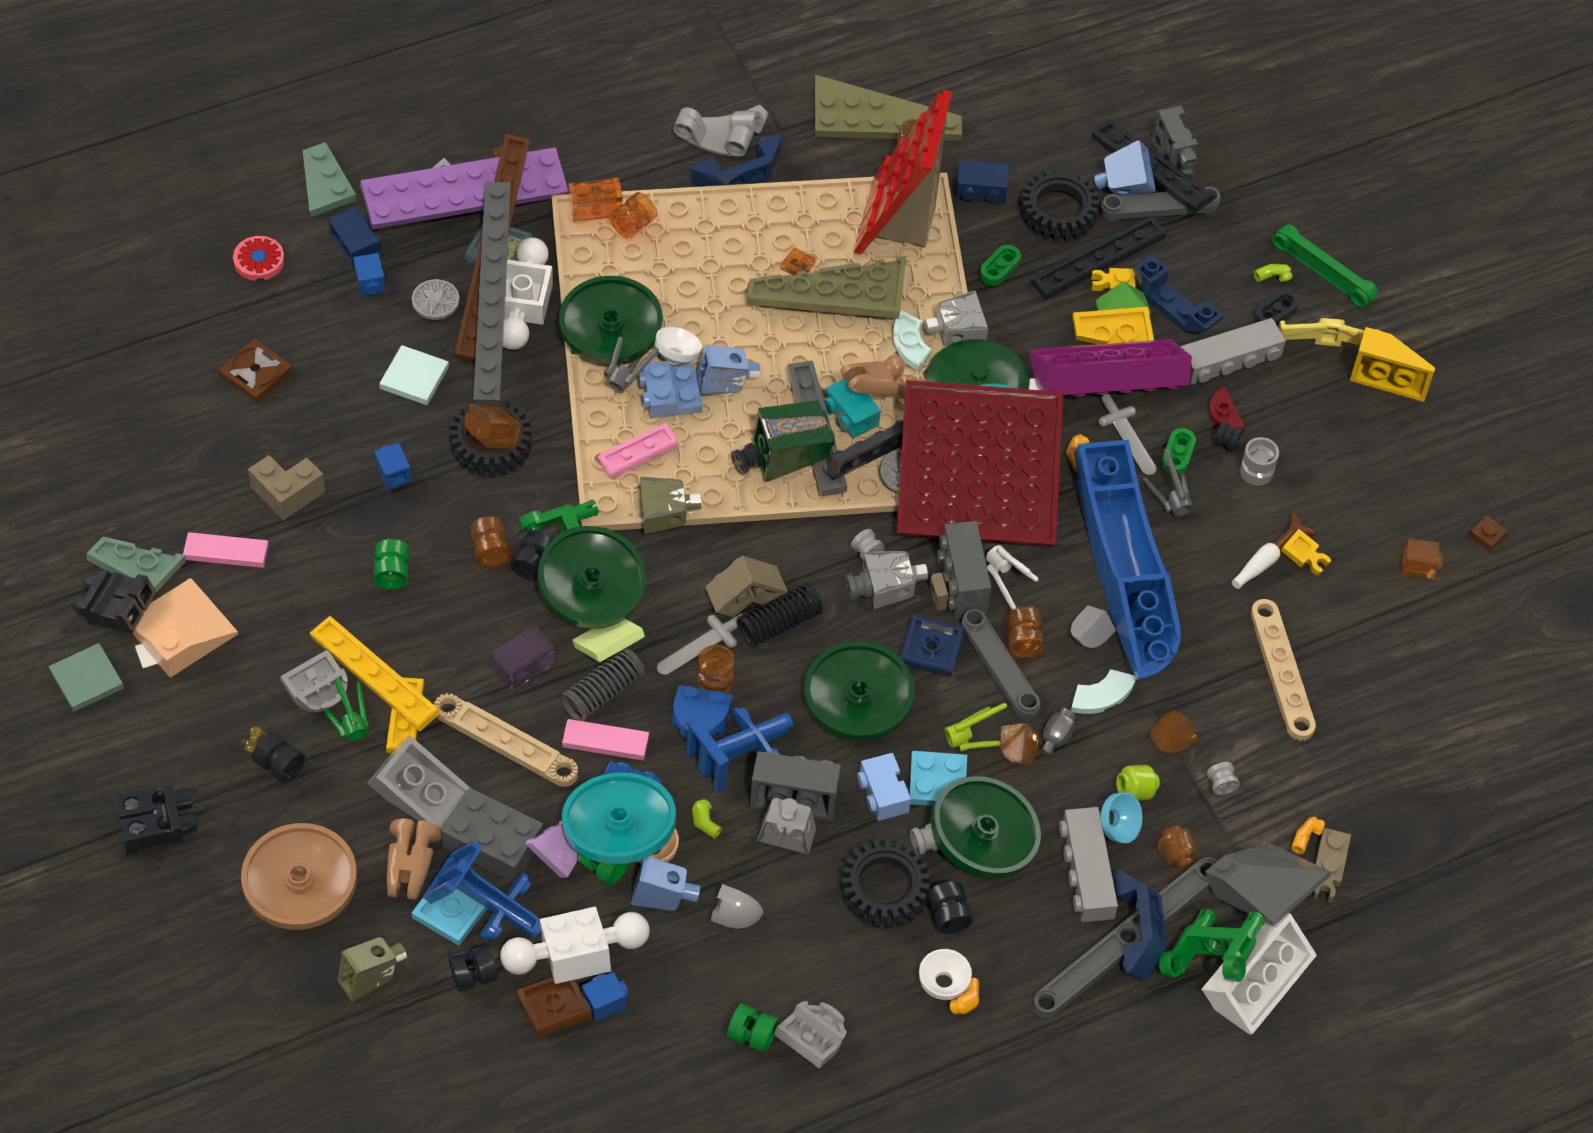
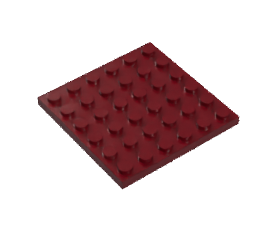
(982, 460)

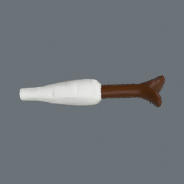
(1270, 553)

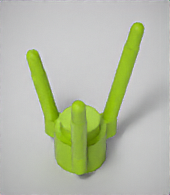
(960, 732)

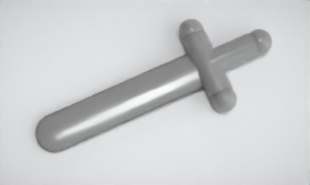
(1120, 421)
(716, 634)

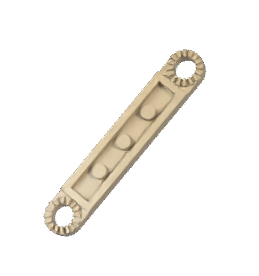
(1282, 669)
(506, 740)

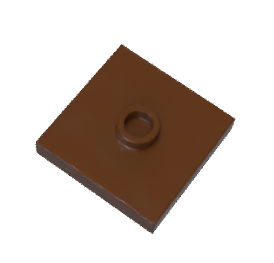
(553, 1005)

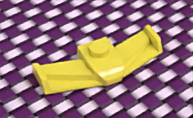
(1326, 332)

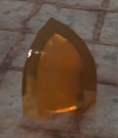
(1173, 733)
(1019, 743)

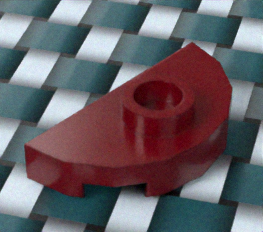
(1222, 409)

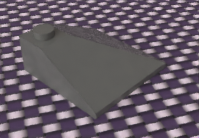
(1264, 880)

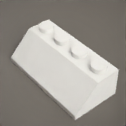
(1270, 972)

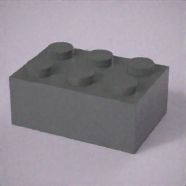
(964, 568)
(797, 778)
(496, 829)

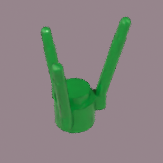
(353, 725)

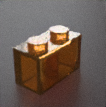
(594, 199)
(492, 426)

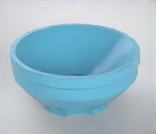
(1127, 817)

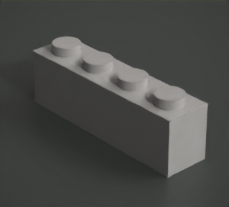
(1234, 350)
(1089, 864)

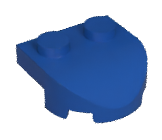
(703, 705)

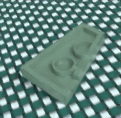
(325, 181)
(129, 561)

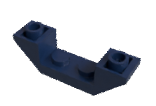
(756, 170)
(1153, 280)
(1142, 955)

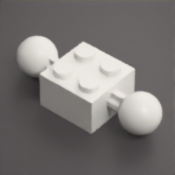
(527, 291)
(575, 944)

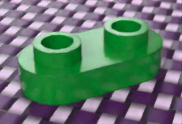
(997, 265)
(1180, 454)

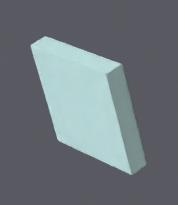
(414, 375)

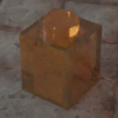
(1421, 558)

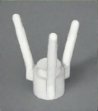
(1002, 561)

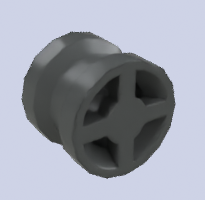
(858, 586)

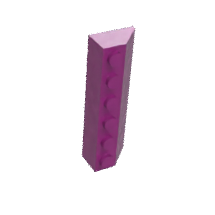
(1111, 367)

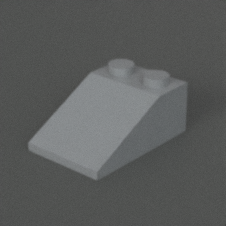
(419, 783)

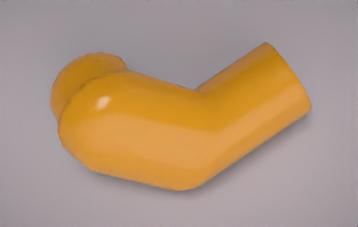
(1078, 439)
(1303, 834)
(968, 1000)

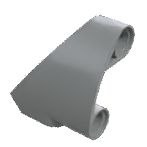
(721, 135)

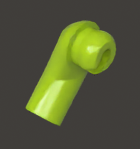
(1271, 270)
(702, 820)

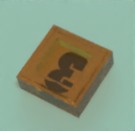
(797, 261)

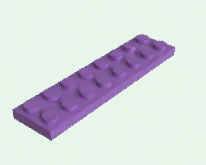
(455, 189)

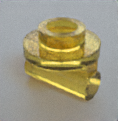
(256, 735)

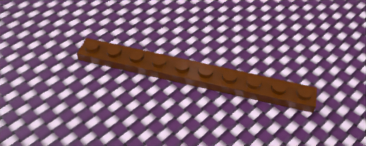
(509, 170)

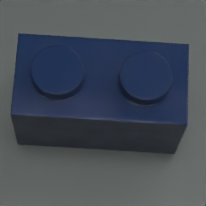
(982, 181)
(353, 234)

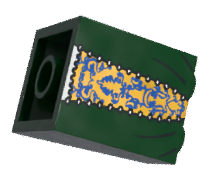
(791, 437)

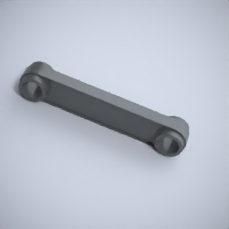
(1151, 204)
(1000, 664)

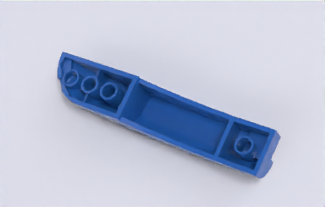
(1127, 556)

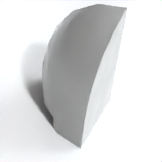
(1092, 627)
(736, 909)

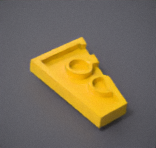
(1113, 326)

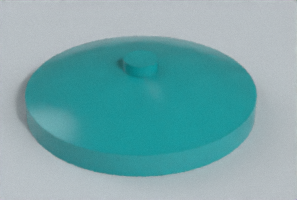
(619, 818)

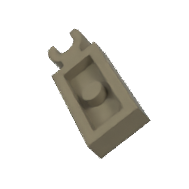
(1332, 857)

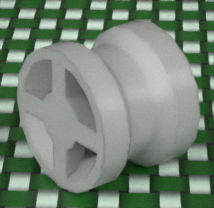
(866, 542)
(1223, 778)
(923, 839)

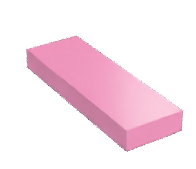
(638, 451)
(226, 550)
(605, 739)

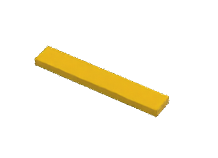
(375, 673)

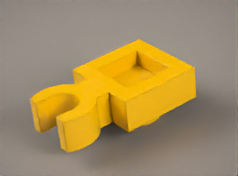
(1112, 279)
(1303, 549)

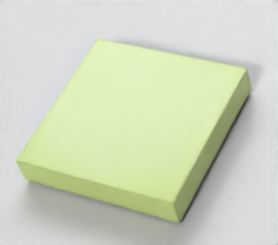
(608, 641)

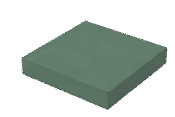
(86, 677)

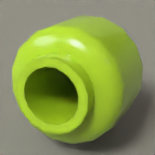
(1138, 781)

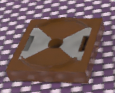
(255, 355)

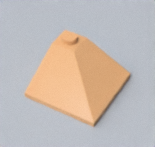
(182, 627)

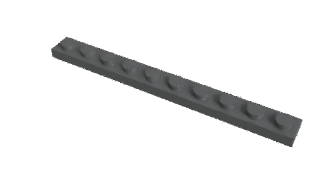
(492, 293)

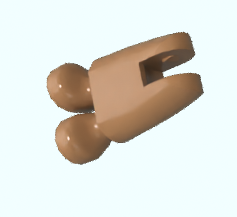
(877, 377)
(409, 865)

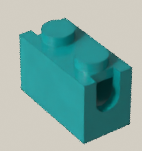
(854, 411)

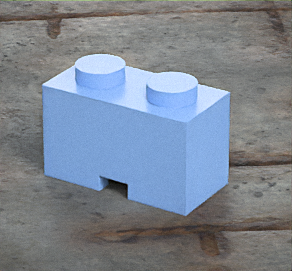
(885, 794)

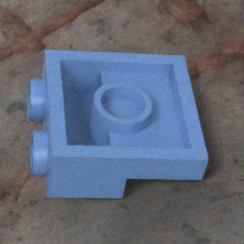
(670, 389)

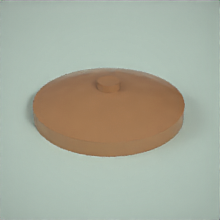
(299, 876)

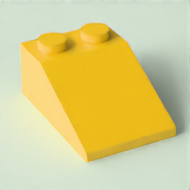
(1391, 366)

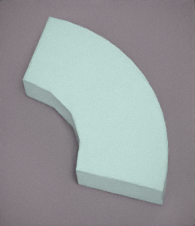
(908, 341)
(1104, 694)

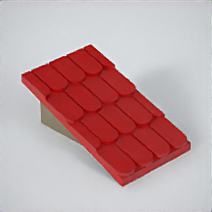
(907, 183)

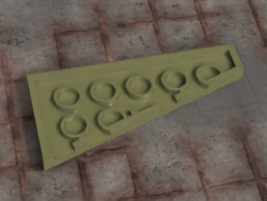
(863, 113)
(837, 289)

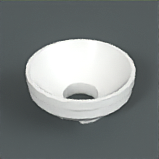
(677, 345)
(945, 963)

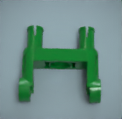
(564, 516)
(1199, 939)

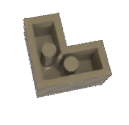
(286, 490)
(744, 583)

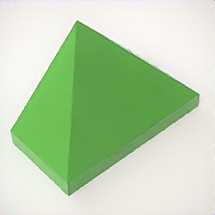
(1122, 297)

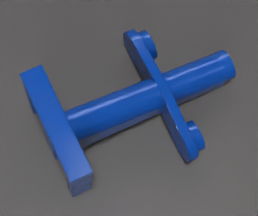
(715, 755)
(459, 875)

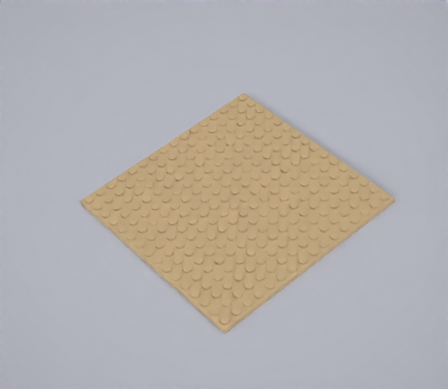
(700, 270)

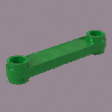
(1360, 291)

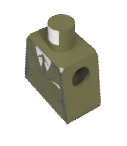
(665, 503)
(368, 966)

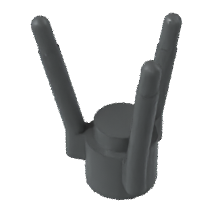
(622, 376)
(1179, 499)

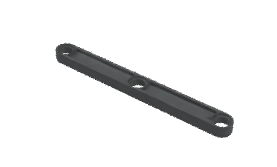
(1110, 951)

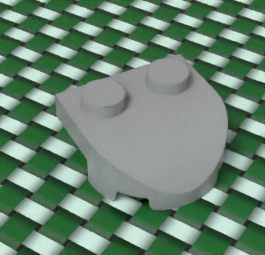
(314, 684)
(813, 1032)

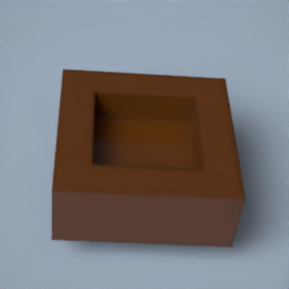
(1488, 533)

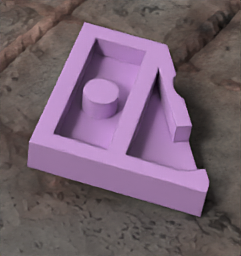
(555, 850)

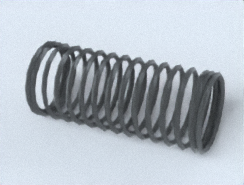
(579, 703)

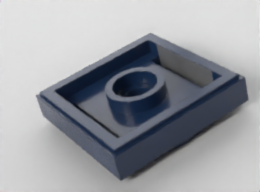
(939, 660)

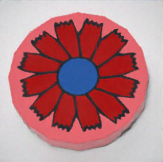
(258, 258)

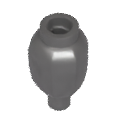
(1058, 730)

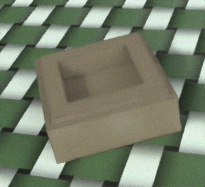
(938, 591)

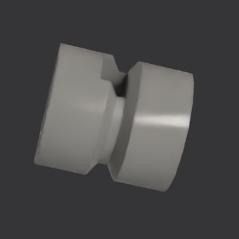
(1259, 461)

